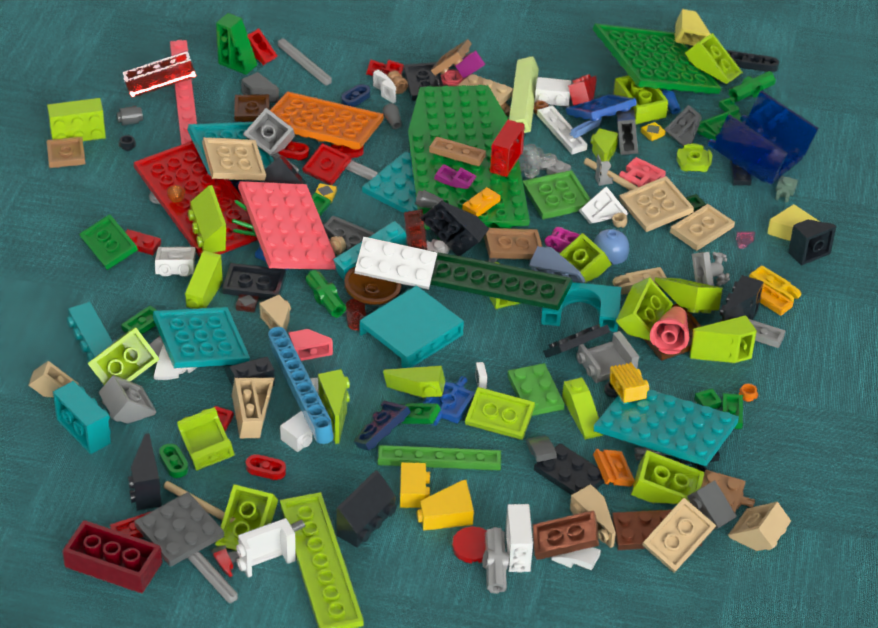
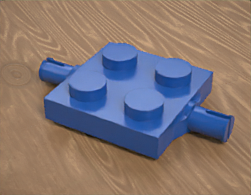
(453, 402)

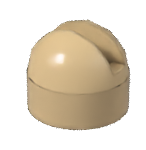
(619, 216)

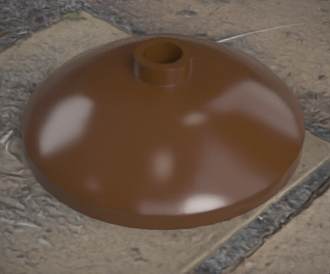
(370, 289)

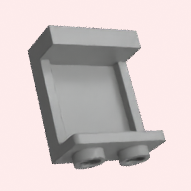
(600, 358)

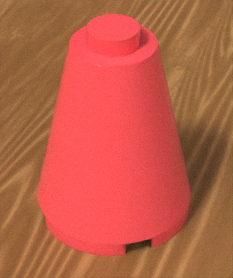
(671, 331)

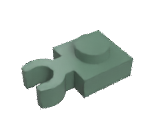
(786, 187)

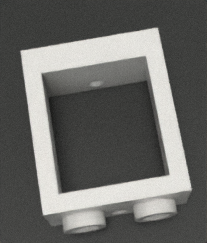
(519, 537)

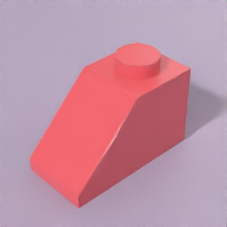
(311, 344)

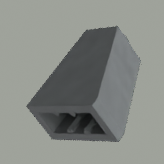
(627, 132)

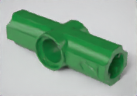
(752, 86)
(325, 293)

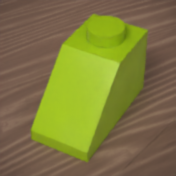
(604, 144)

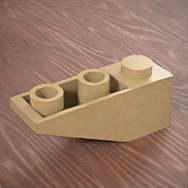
(589, 500)

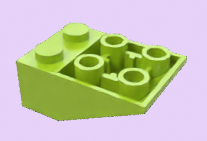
(724, 341)

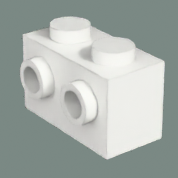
(553, 91)

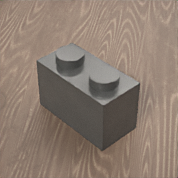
(712, 504)

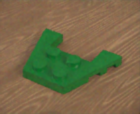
(711, 127)

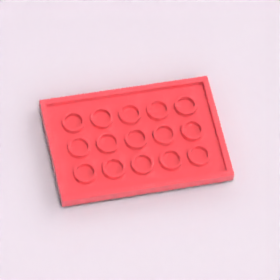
(287, 225)

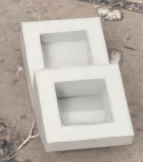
(384, 84)
(584, 558)

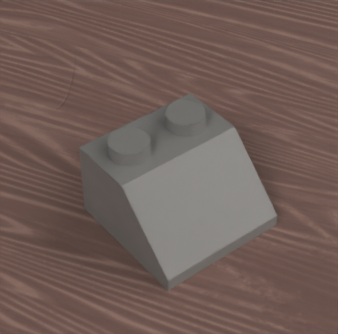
(270, 132)
(126, 400)

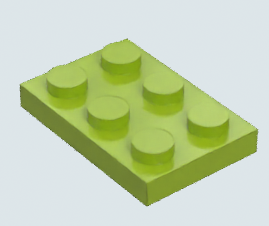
(500, 413)

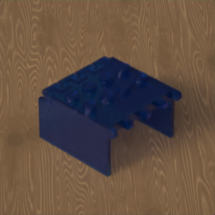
(766, 140)

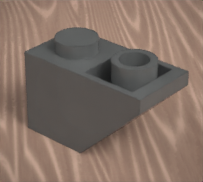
(260, 85)

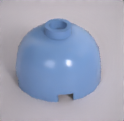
(613, 244)

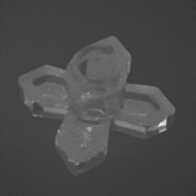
(534, 159)

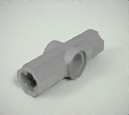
(495, 560)

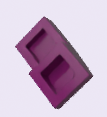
(454, 178)

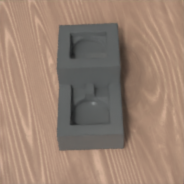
(541, 448)

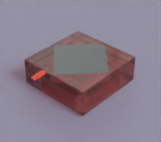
(247, 303)

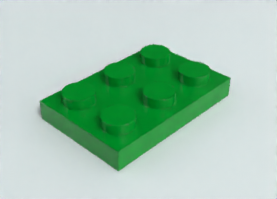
(108, 242)

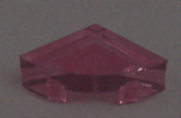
(744, 238)

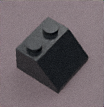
(811, 240)
(251, 369)

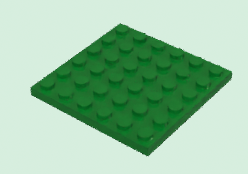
(655, 59)

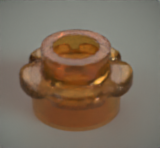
(176, 193)

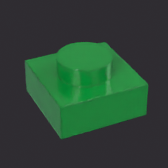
(708, 398)

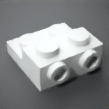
(175, 261)

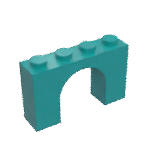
(602, 297)

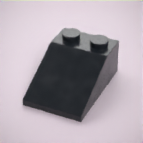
(145, 478)

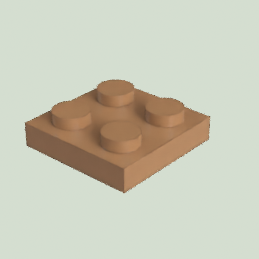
(65, 152)

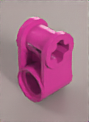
(561, 239)

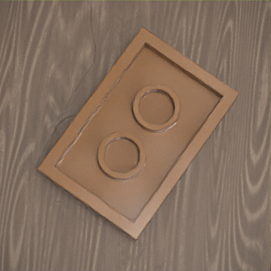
(452, 57)
(512, 243)

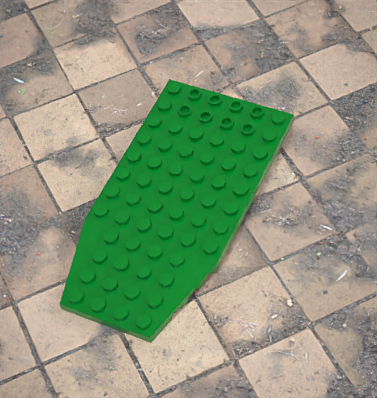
(473, 119)

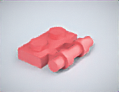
(643, 170)

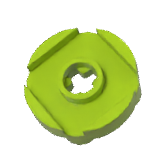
(688, 163)

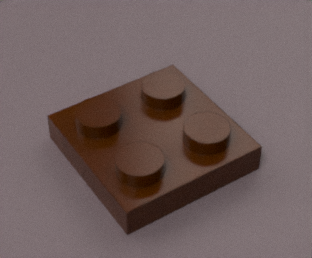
(250, 107)

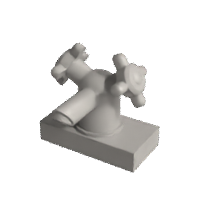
(705, 270)

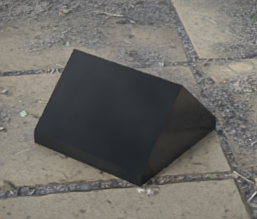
(282, 172)

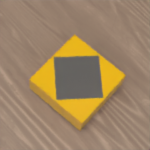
(653, 131)
(327, 191)

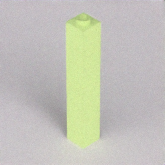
(524, 92)

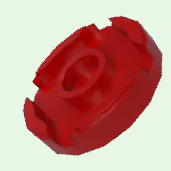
(469, 544)

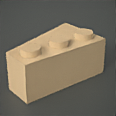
(250, 404)

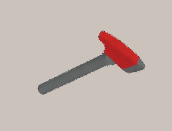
(227, 560)

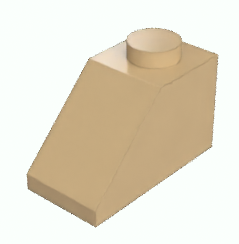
(275, 312)
(48, 379)

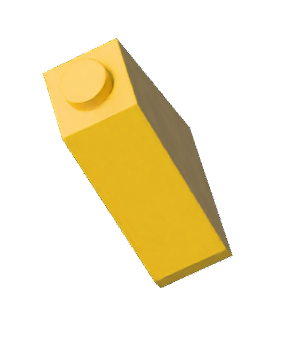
(447, 508)

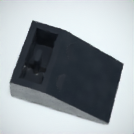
(455, 227)
(743, 300)

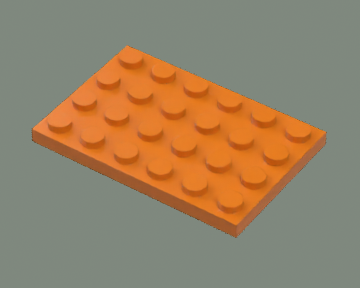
(327, 120)

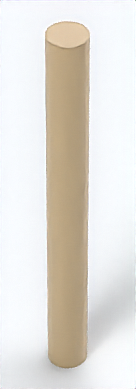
(616, 178)
(206, 506)

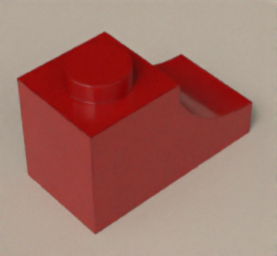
(261, 47)

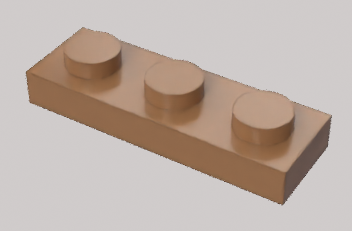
(457, 151)

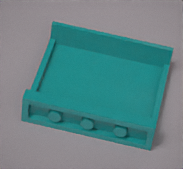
(413, 326)

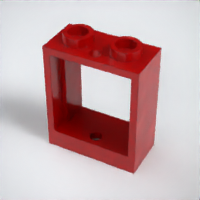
(506, 148)

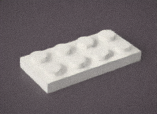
(396, 263)

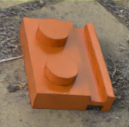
(614, 467)

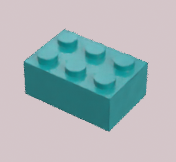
(82, 417)

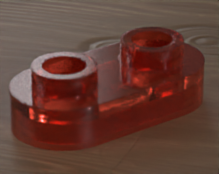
(355, 312)

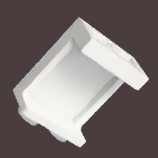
(265, 544)

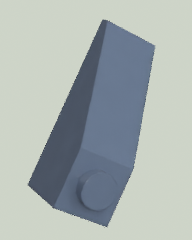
(549, 261)

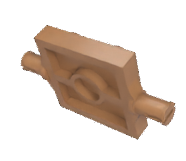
(730, 487)

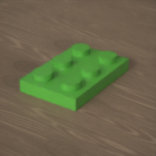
(536, 385)

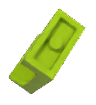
(205, 438)

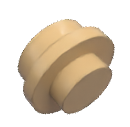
(338, 244)

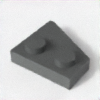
(684, 126)

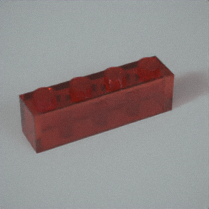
(159, 74)

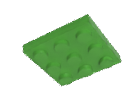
(556, 194)

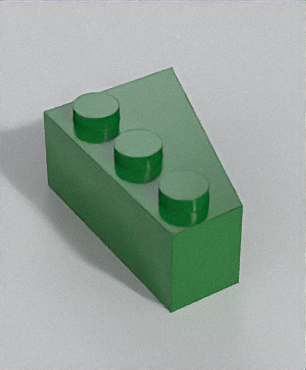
(234, 45)

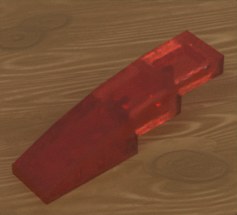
(415, 230)

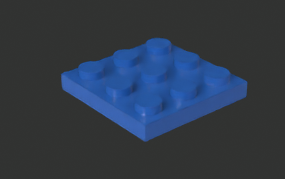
(601, 106)

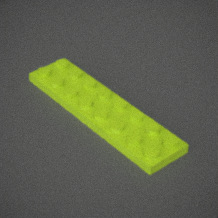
(322, 563)

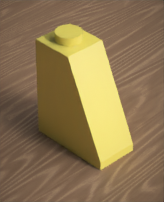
(690, 28)
(782, 224)

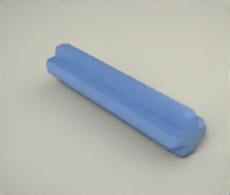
(584, 128)

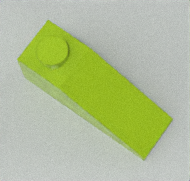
(417, 381)
(581, 406)

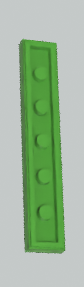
(440, 457)

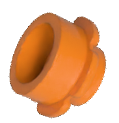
(749, 392)

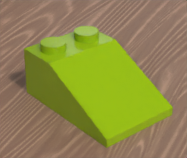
(713, 59)
(586, 257)
(692, 294)
(124, 358)
(334, 396)
(665, 480)
(251, 511)

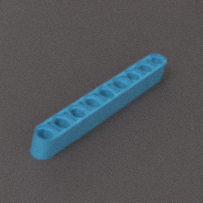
(301, 385)

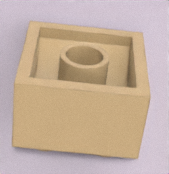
(761, 526)

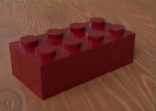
(112, 556)

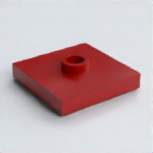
(326, 164)

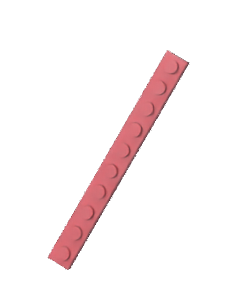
(184, 96)

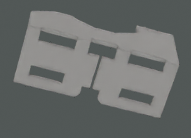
(605, 166)

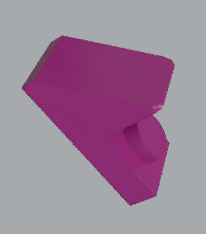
(470, 64)

